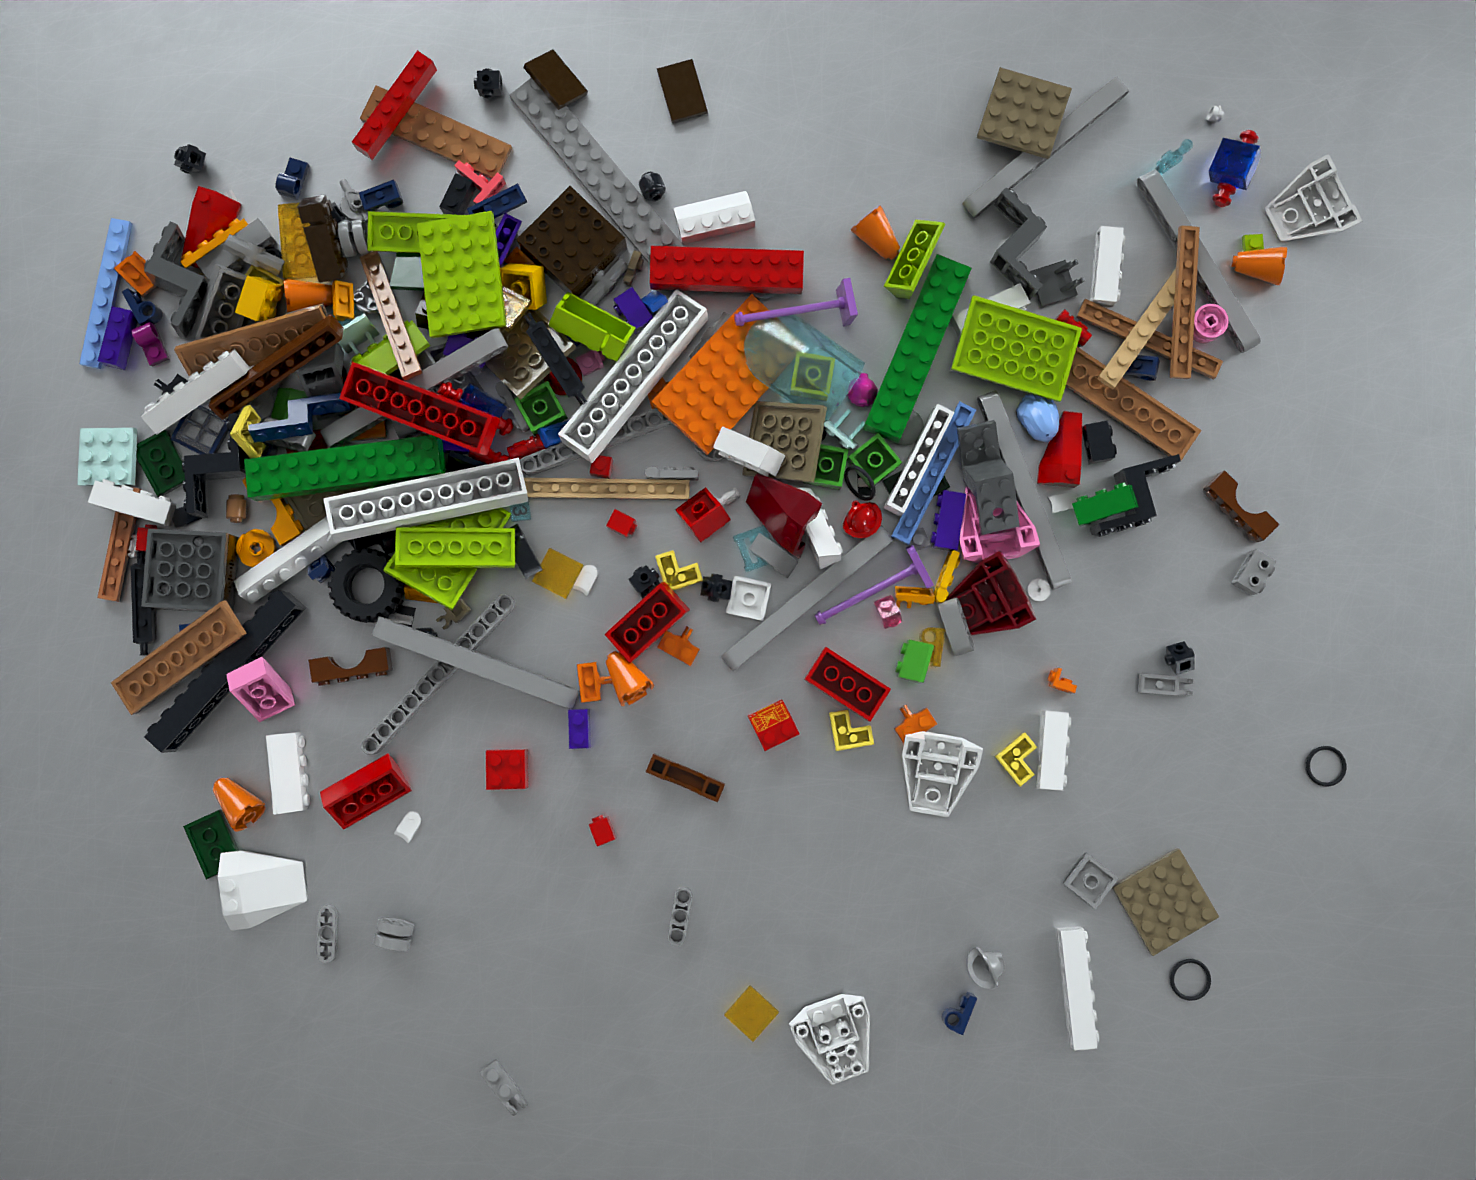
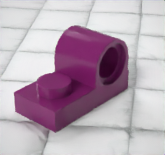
(151, 343)

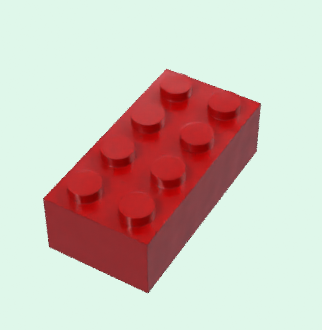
(647, 622)
(847, 684)

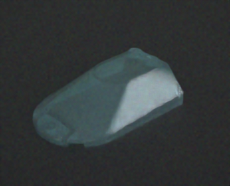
(800, 362)

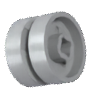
(353, 237)
(393, 934)

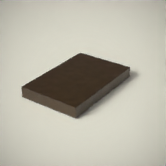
(555, 79)
(682, 91)

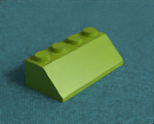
(913, 258)
(381, 355)

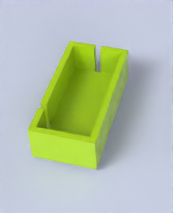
(591, 326)

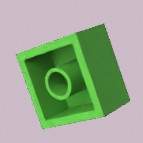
(541, 408)
(876, 459)
(830, 467)

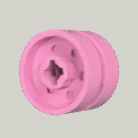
(1209, 323)

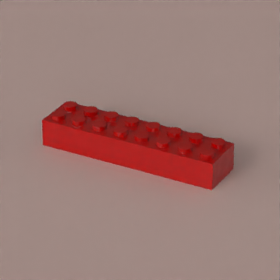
(726, 270)
(419, 408)

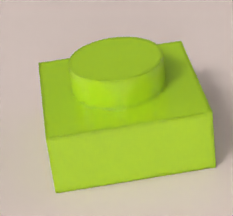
(1252, 242)

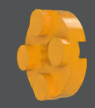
(250, 539)

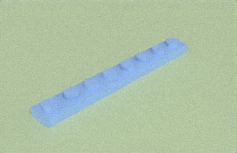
(105, 290)

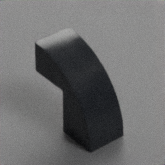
(385, 540)
(524, 554)

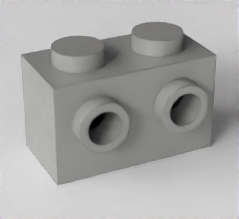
(1254, 572)

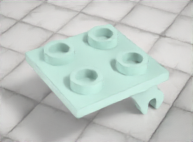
(356, 333)
(833, 430)

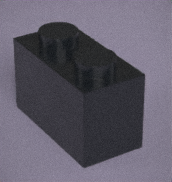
(457, 195)
(1098, 442)

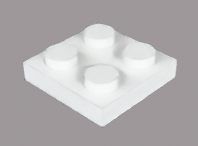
(748, 598)

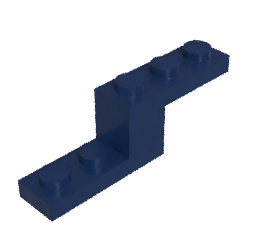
(500, 202)
(299, 418)

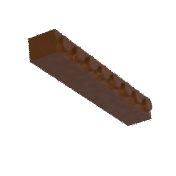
(277, 366)

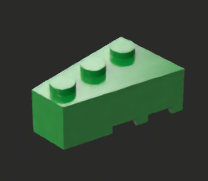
(1105, 504)

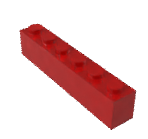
(394, 105)

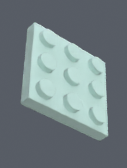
(107, 456)

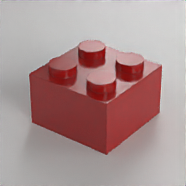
(506, 769)

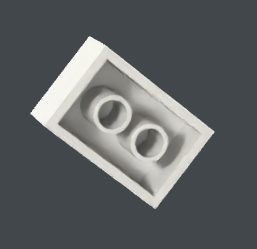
(748, 452)

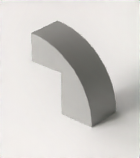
(773, 555)

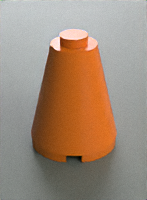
(877, 233)
(1262, 264)
(306, 294)
(627, 679)
(237, 804)

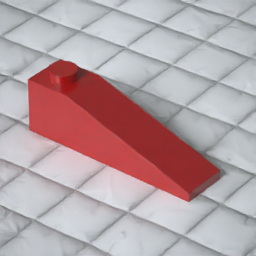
(208, 215)
(1063, 454)

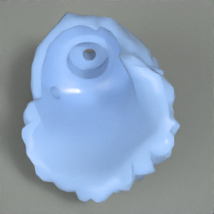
(1039, 417)

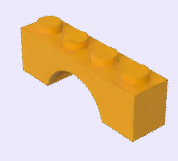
(285, 526)

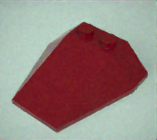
(783, 511)
(993, 597)

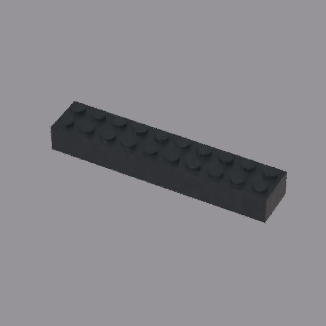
(212, 685)

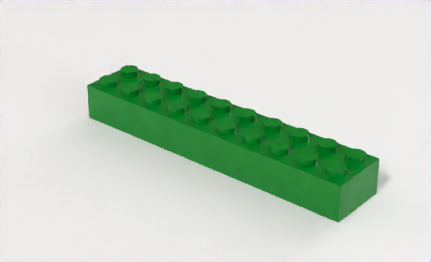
(917, 348)
(344, 467)

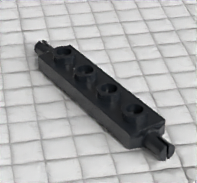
(555, 359)
(142, 617)

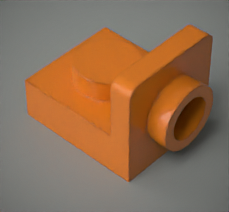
(1063, 684)

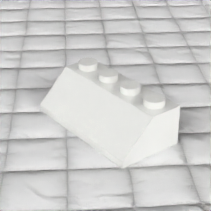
(714, 217)
(821, 538)
(287, 772)

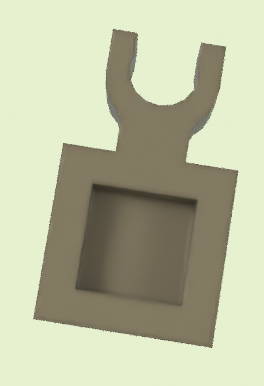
(636, 263)
(457, 614)

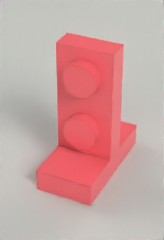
(480, 182)

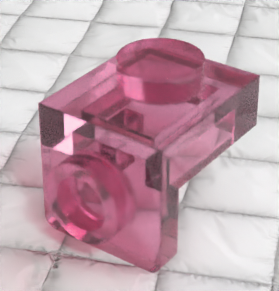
(888, 611)

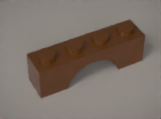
(1223, 491)
(375, 661)
(685, 777)

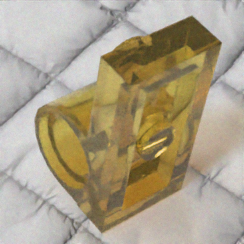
(937, 642)

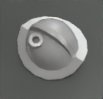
(985, 967)

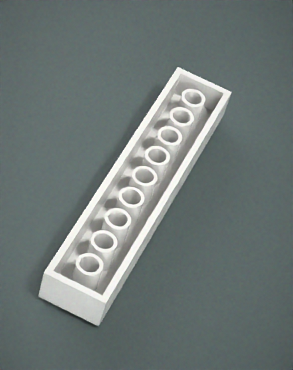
(634, 376)
(425, 500)

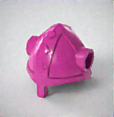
(863, 391)

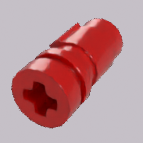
(1066, 318)
(525, 447)
(492, 457)

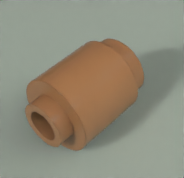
(236, 508)

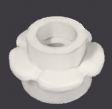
(1215, 114)

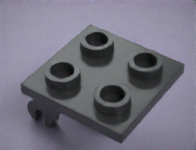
(1056, 282)

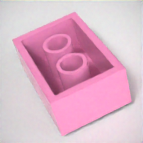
(260, 689)

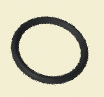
(868, 478)
(1344, 766)
(1192, 998)

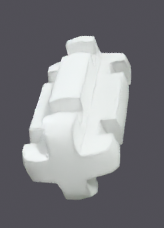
(729, 497)
(132, 547)

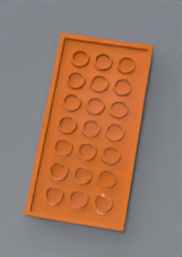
(714, 385)

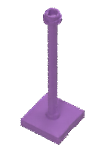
(844, 301)
(915, 568)

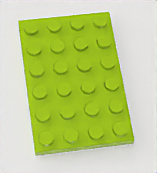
(461, 274)
(1016, 348)
(447, 583)

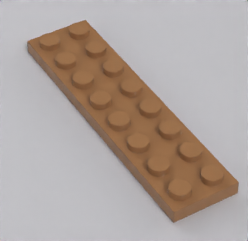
(446, 137)
(251, 342)
(1131, 407)
(178, 657)

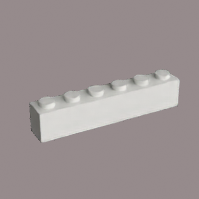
(195, 392)
(918, 460)
(285, 562)
(1077, 988)

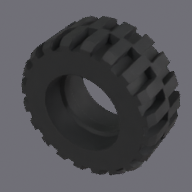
(342, 582)

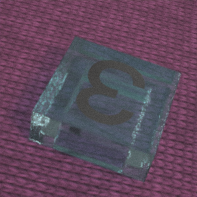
(520, 512)

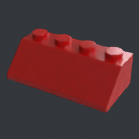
(365, 791)

